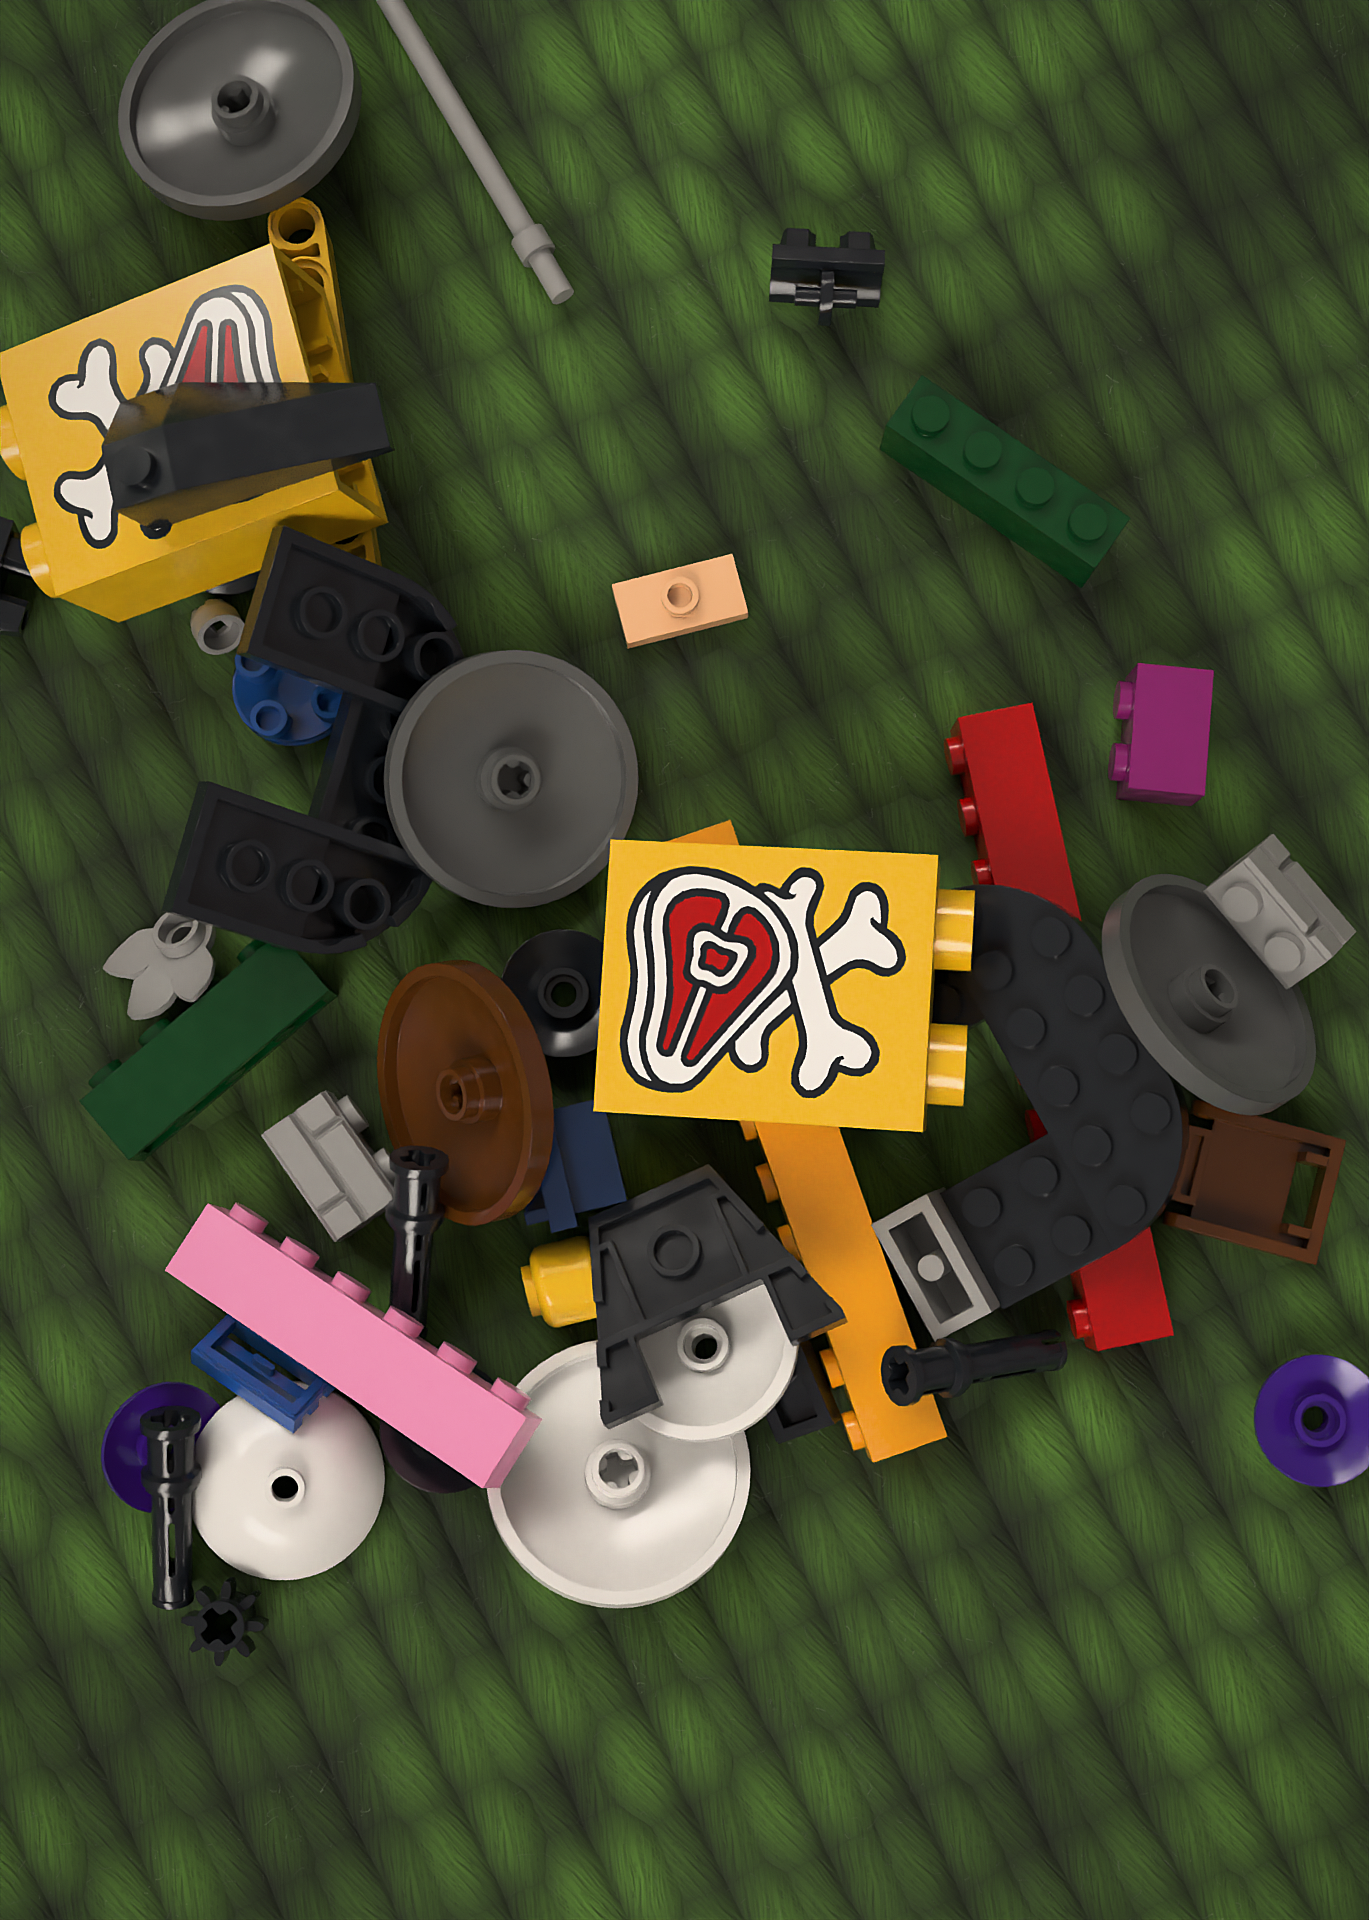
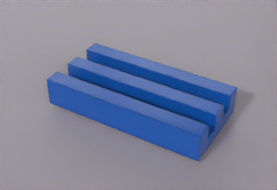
(256, 1377)

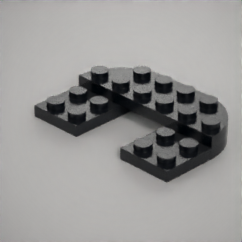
(339, 871)
(1105, 1101)

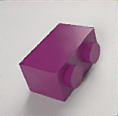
(1162, 734)

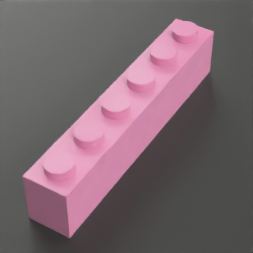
(355, 1345)

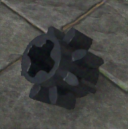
(235, 1636)

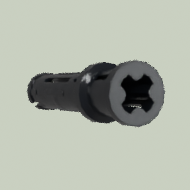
(414, 1218)
(951, 1366)
(171, 1483)

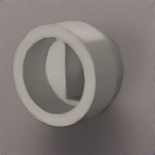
(206, 635)

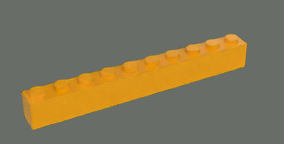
(839, 1249)

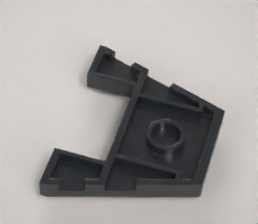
(677, 1257)

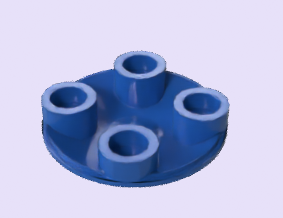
(282, 705)

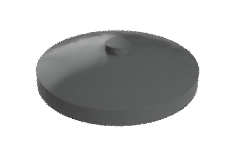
(239, 107)
(511, 778)
(1205, 998)

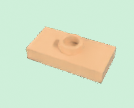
(680, 601)

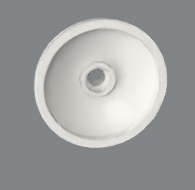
(731, 1388)
(295, 1537)

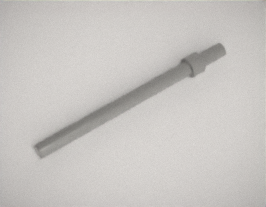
(530, 239)

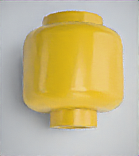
(560, 1282)

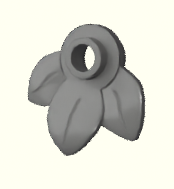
(164, 964)

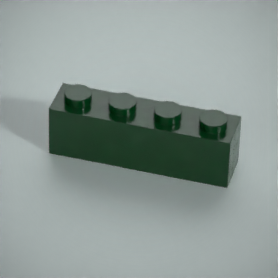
(1002, 481)
(205, 1048)

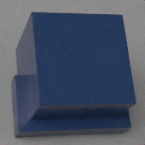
(581, 1170)

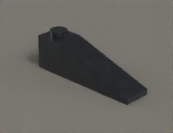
(232, 441)

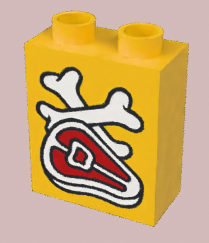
(225, 324)
(779, 985)

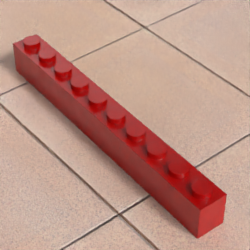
(1022, 847)

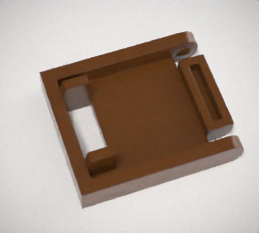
(1241, 1179)

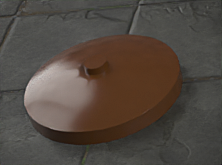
(470, 1080)

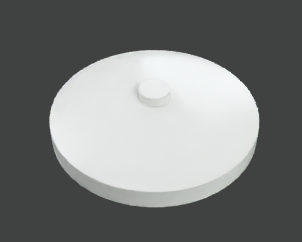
(616, 1509)

